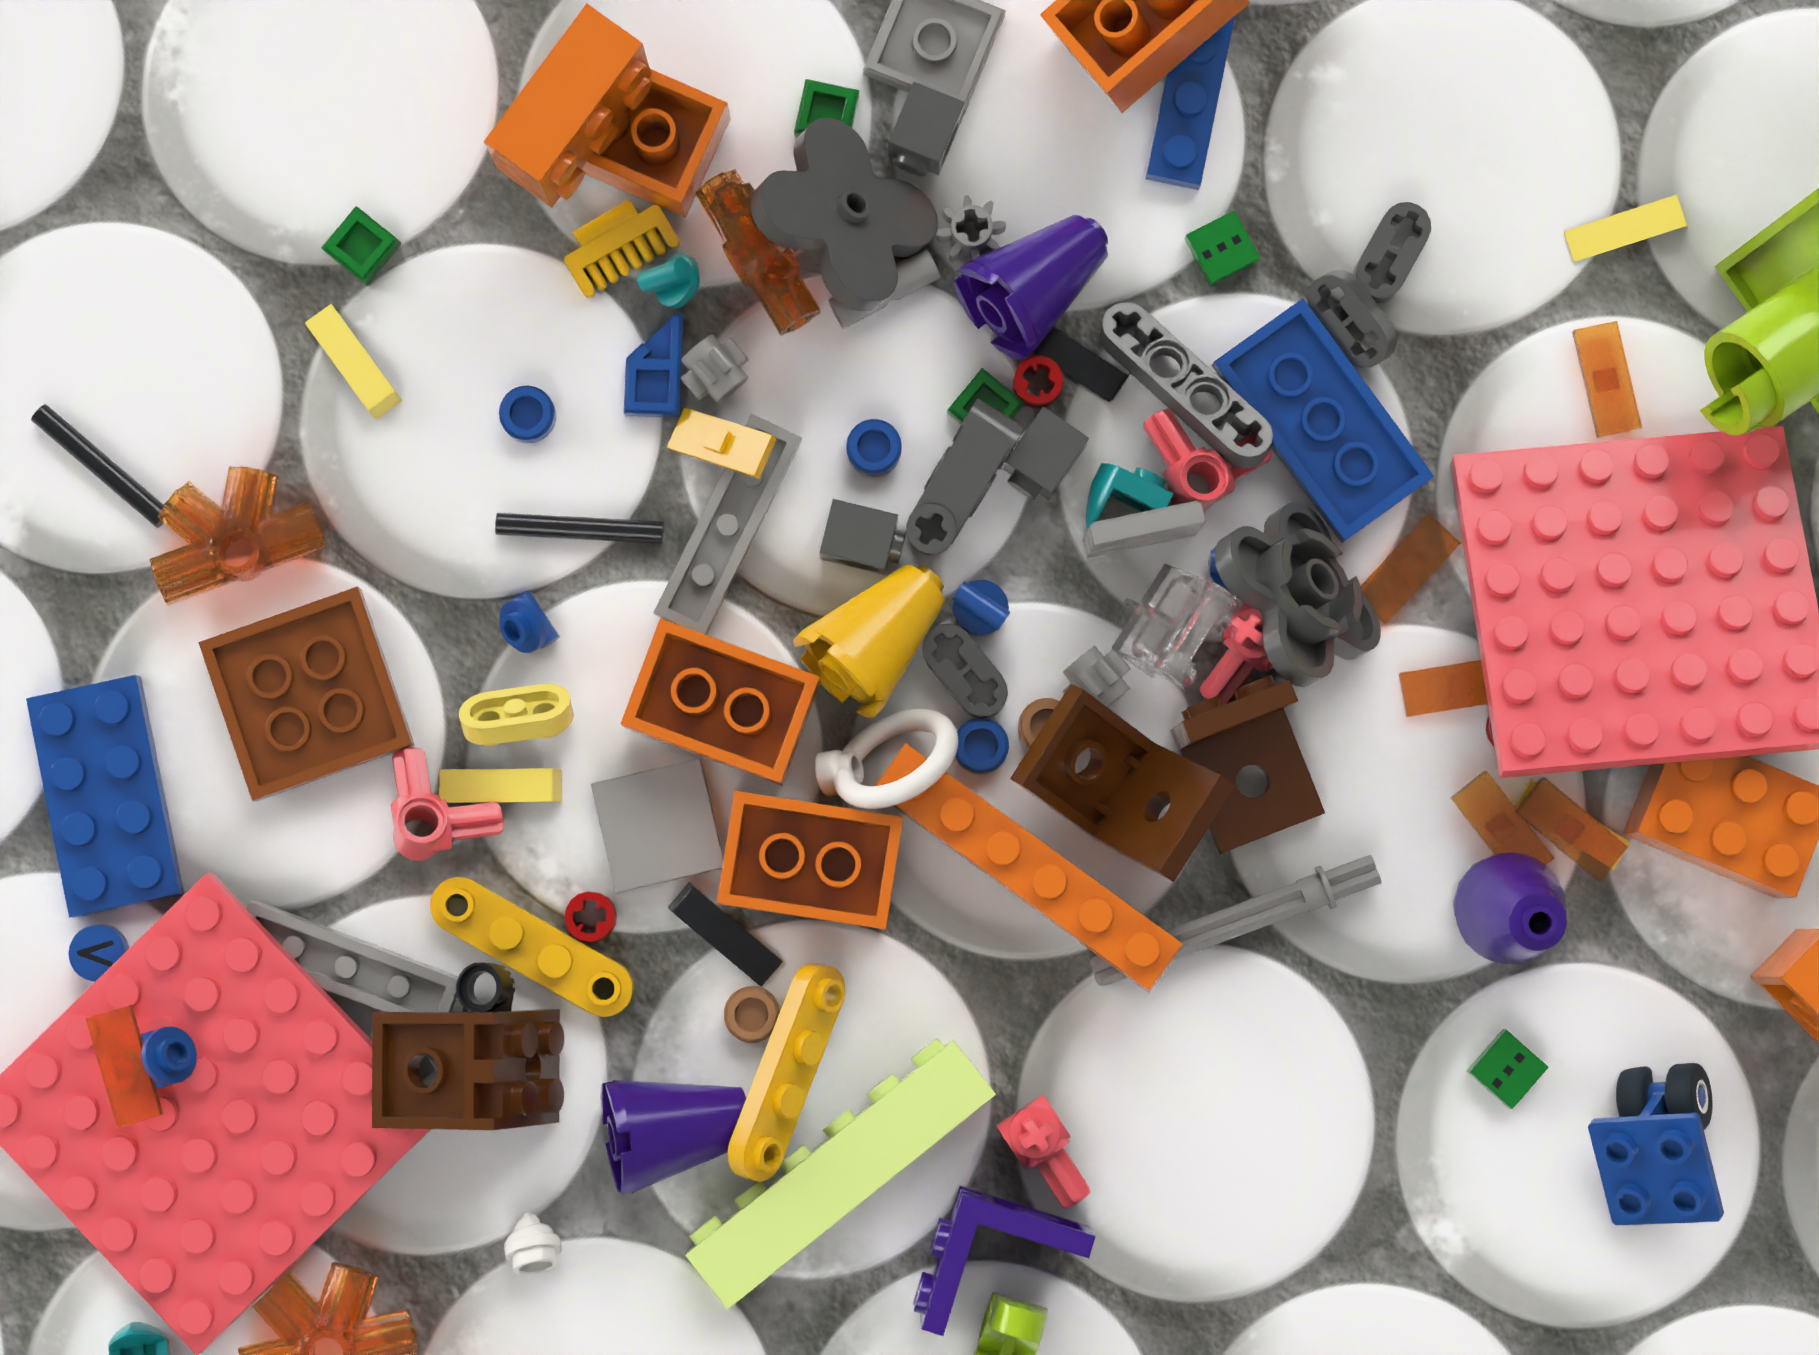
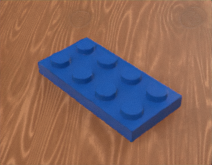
(1324, 420)
(104, 796)

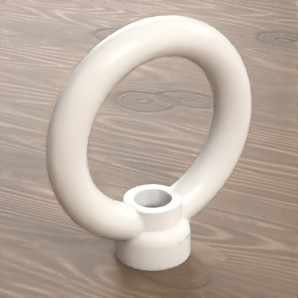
(843, 770)

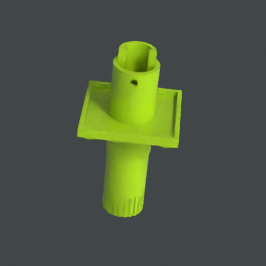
(1770, 355)

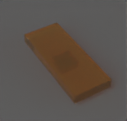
(1607, 379)
(1408, 567)
(1443, 688)
(1495, 819)
(1571, 829)
(118, 1053)

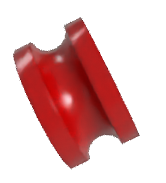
(1054, 379)
(578, 904)

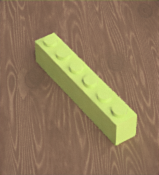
(838, 1173)

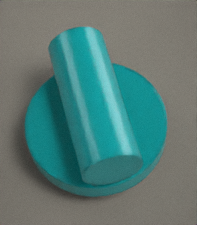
(673, 281)

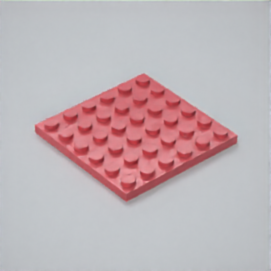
(1641, 601)
(249, 1148)

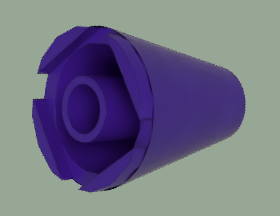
(1031, 282)
(1510, 908)
(665, 1128)

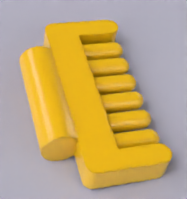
(609, 235)

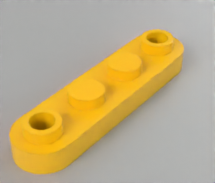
(532, 946)
(786, 1072)

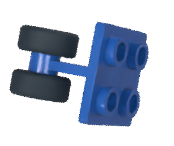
(1657, 1151)

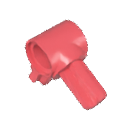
(1184, 459)
(1244, 655)
(418, 802)
(1039, 1141)

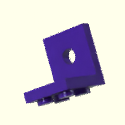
(954, 1239)

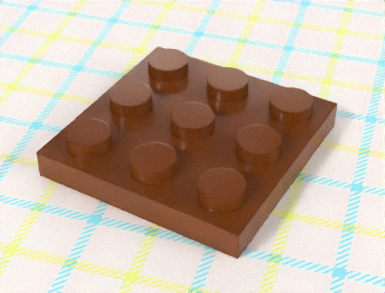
(306, 694)

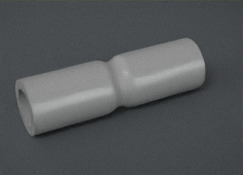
(912, 275)

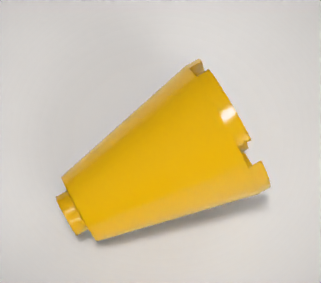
(873, 637)

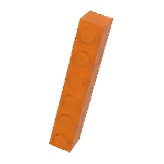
(1037, 874)

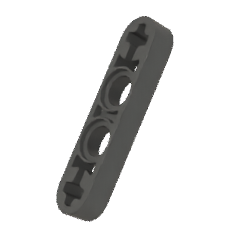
(1177, 390)

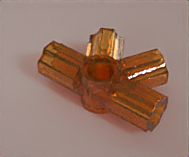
(755, 259)
(212, 529)
(338, 1315)

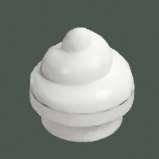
(532, 1246)

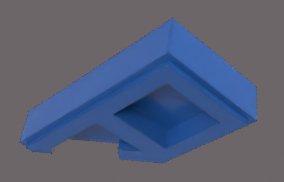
(655, 373)

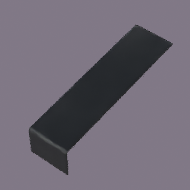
(1082, 365)
(725, 934)

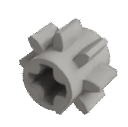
(982, 222)
(714, 368)
(1099, 675)

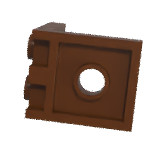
(1251, 734)
(1122, 785)
(491, 1069)

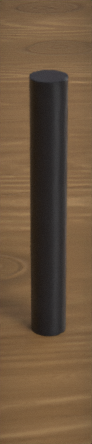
(98, 464)
(579, 528)

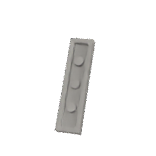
(724, 535)
(358, 967)

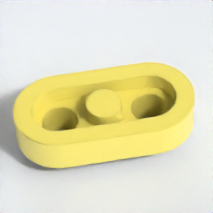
(516, 714)

